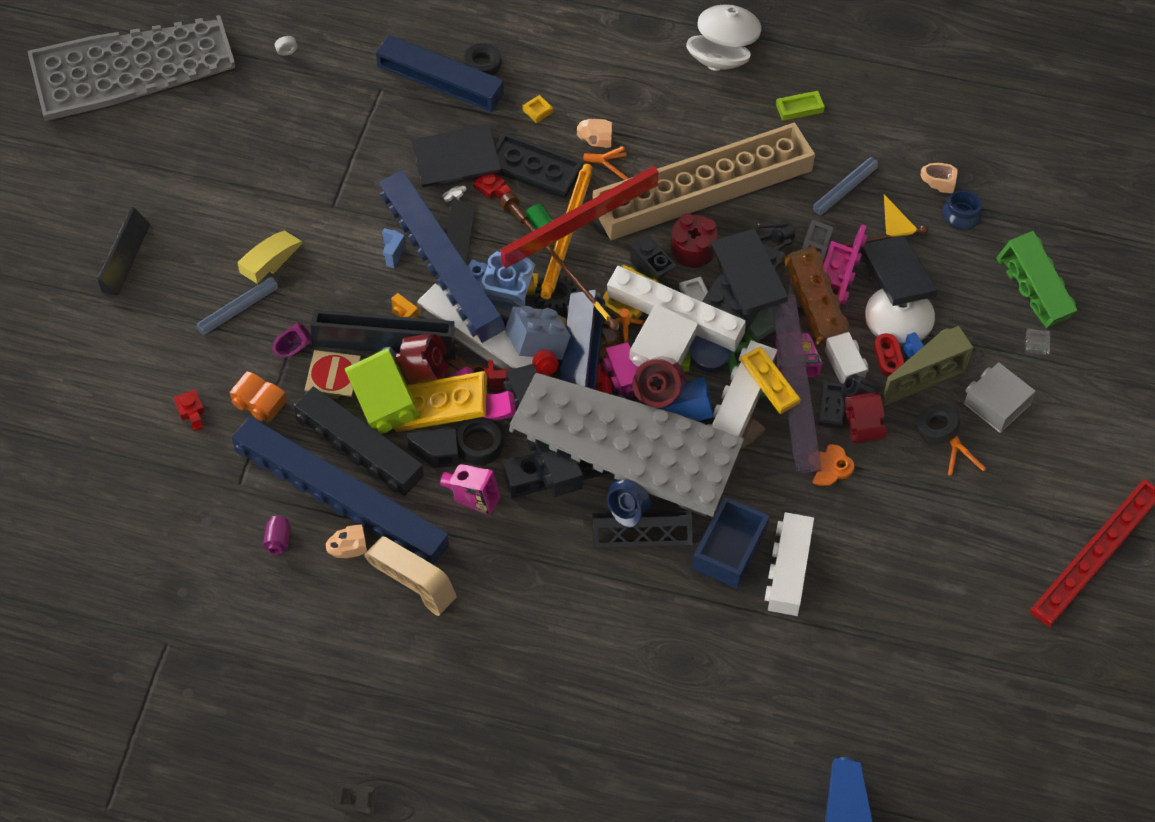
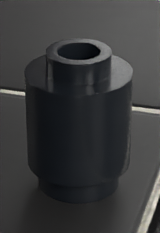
(858, 385)

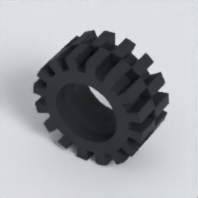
(560, 306)

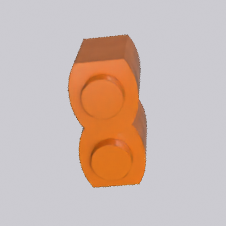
(258, 396)

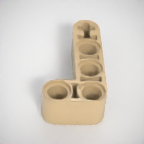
(413, 573)

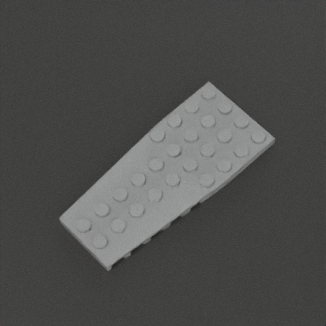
(123, 67)
(632, 440)

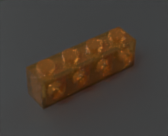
(816, 294)

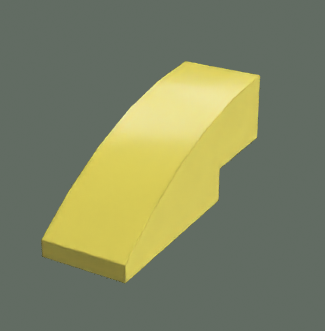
(268, 256)

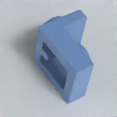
(394, 246)

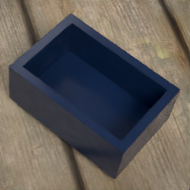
(730, 542)

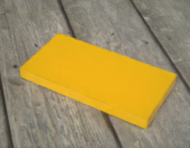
(448, 400)

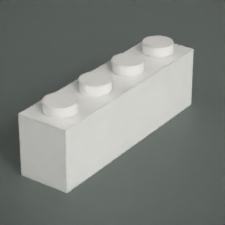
(791, 563)

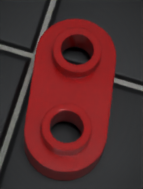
(888, 357)

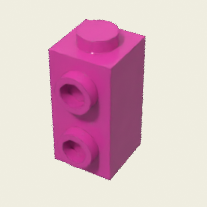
(620, 368)

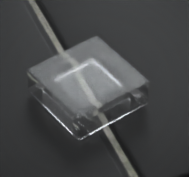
(1037, 341)

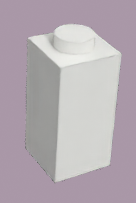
(845, 357)

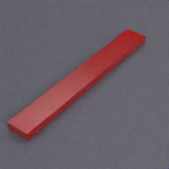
(579, 217)
(1095, 554)

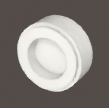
(286, 45)

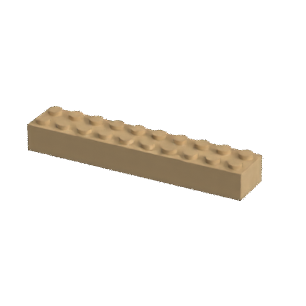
(712, 179)

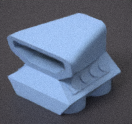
(507, 285)

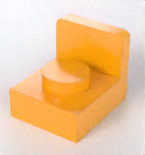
(403, 308)

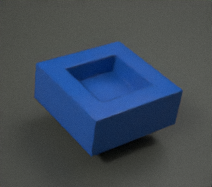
(912, 345)

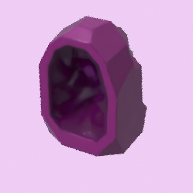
(292, 340)

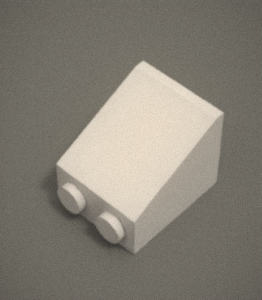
(663, 335)

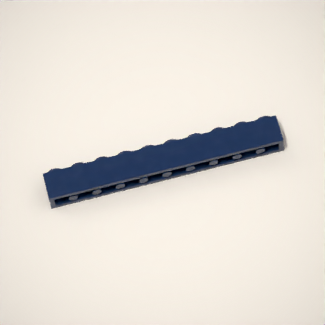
(442, 257)
(339, 490)

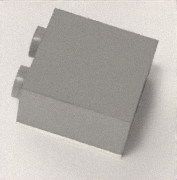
(999, 396)

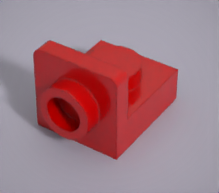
(495, 377)

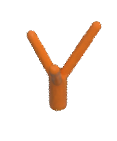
(601, 158)
(626, 320)
(956, 446)

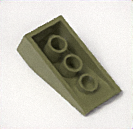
(936, 362)

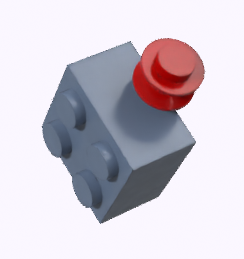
(538, 335)

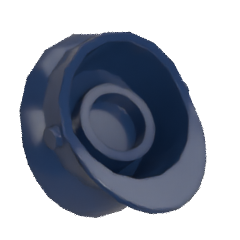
(962, 209)
(708, 355)
(627, 502)

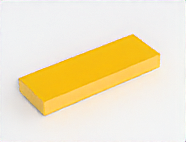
(770, 380)

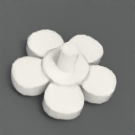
(454, 192)

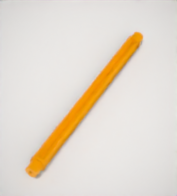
(562, 244)

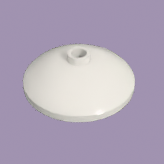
(729, 25)
(717, 55)
(899, 321)

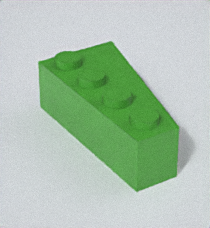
(1037, 279)

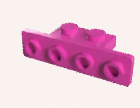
(840, 263)

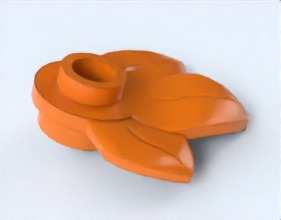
(830, 463)

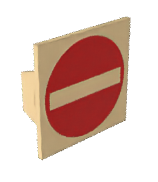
(329, 374)

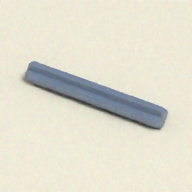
(845, 186)
(237, 306)

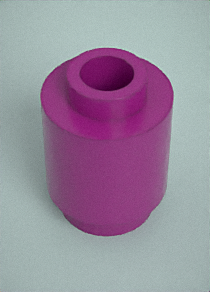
(277, 535)

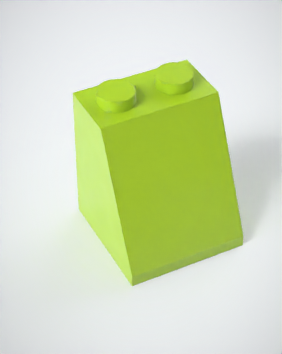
(382, 391)

